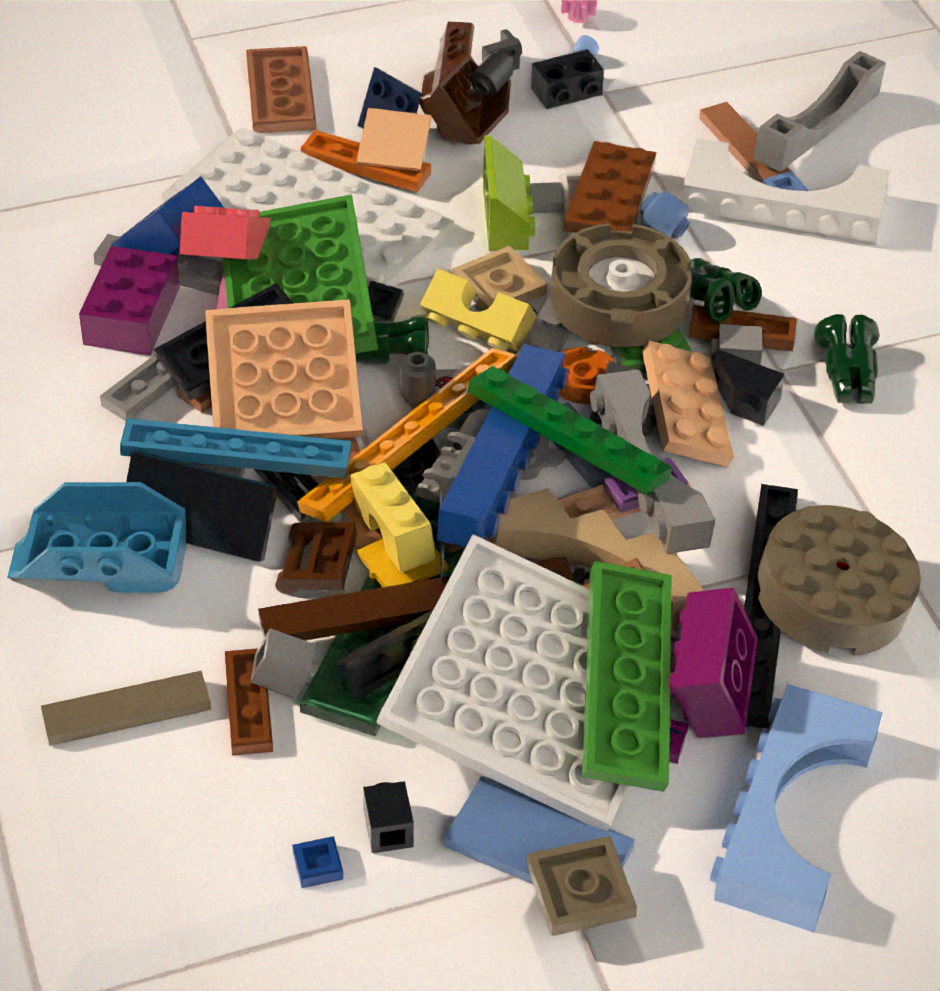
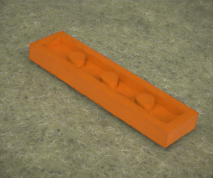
(343, 155)

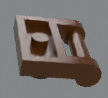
(327, 559)

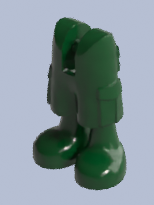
(722, 288)
(397, 338)
(847, 366)

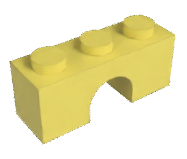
(502, 324)
(388, 506)

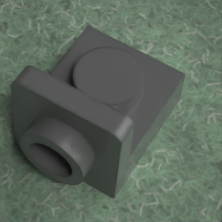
(508, 44)

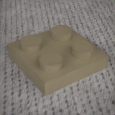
(581, 885)

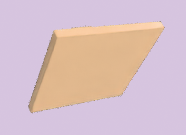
(394, 139)

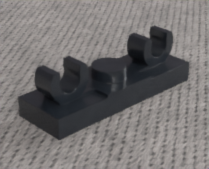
(381, 659)

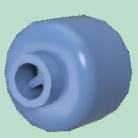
(665, 214)

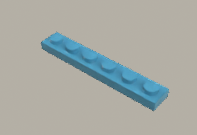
(237, 448)

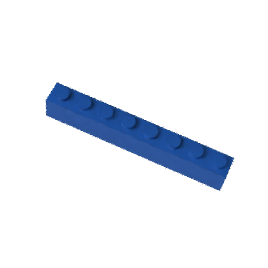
(498, 456)

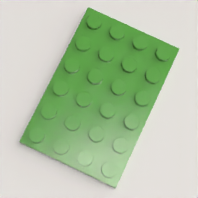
(313, 258)

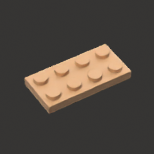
(687, 404)

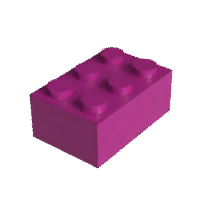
(129, 300)
(714, 663)

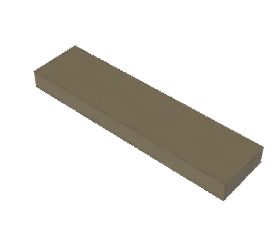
(125, 707)

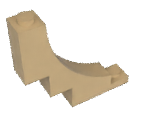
(542, 530)

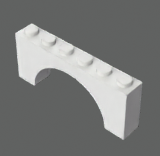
(842, 211)

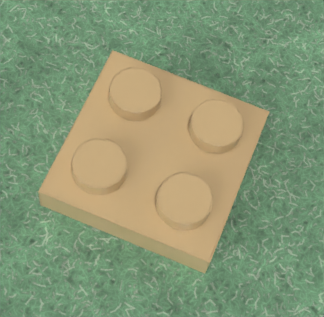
(502, 273)

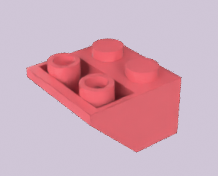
(223, 232)

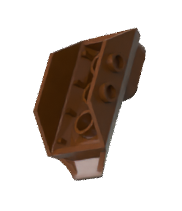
(449, 94)

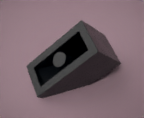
(748, 387)

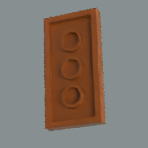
(611, 187)

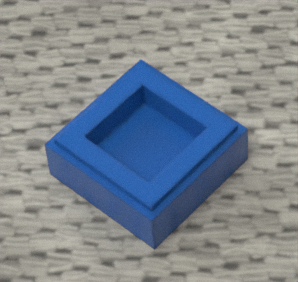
(317, 862)

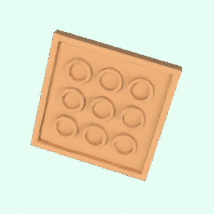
(285, 369)

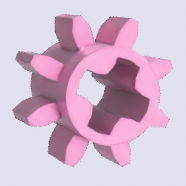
(579, 10)

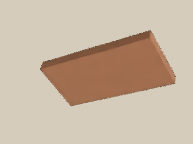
(280, 89)

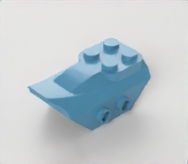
(104, 535)

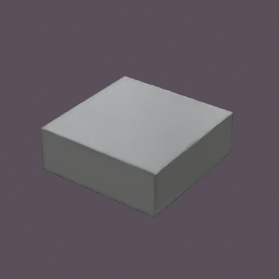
(547, 197)

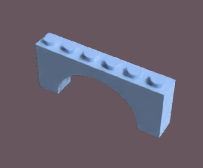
(760, 866)

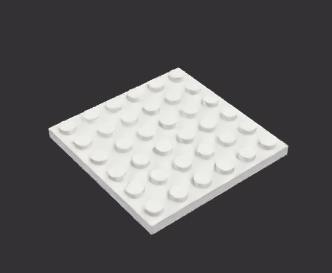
(506, 681)

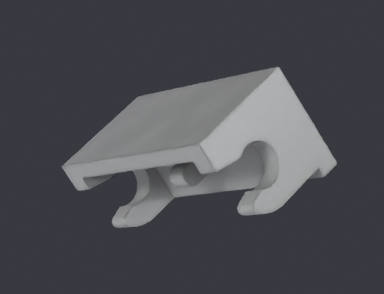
(445, 468)

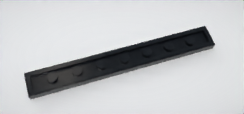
(773, 506)

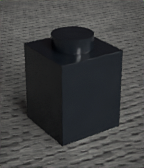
(388, 816)

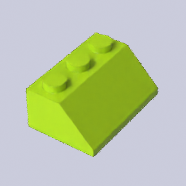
(506, 198)

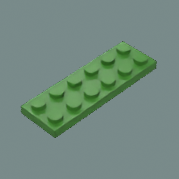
(628, 677)

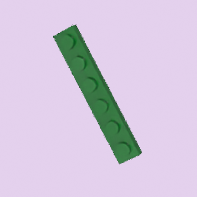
(570, 430)

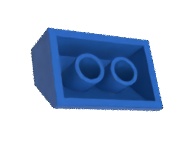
(162, 227)

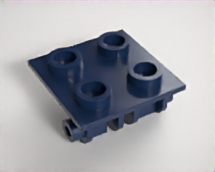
(389, 94)

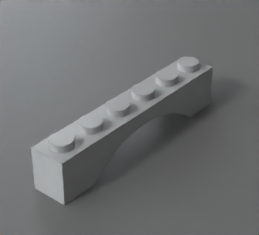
(787, 138)
(676, 511)

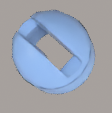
(586, 42)

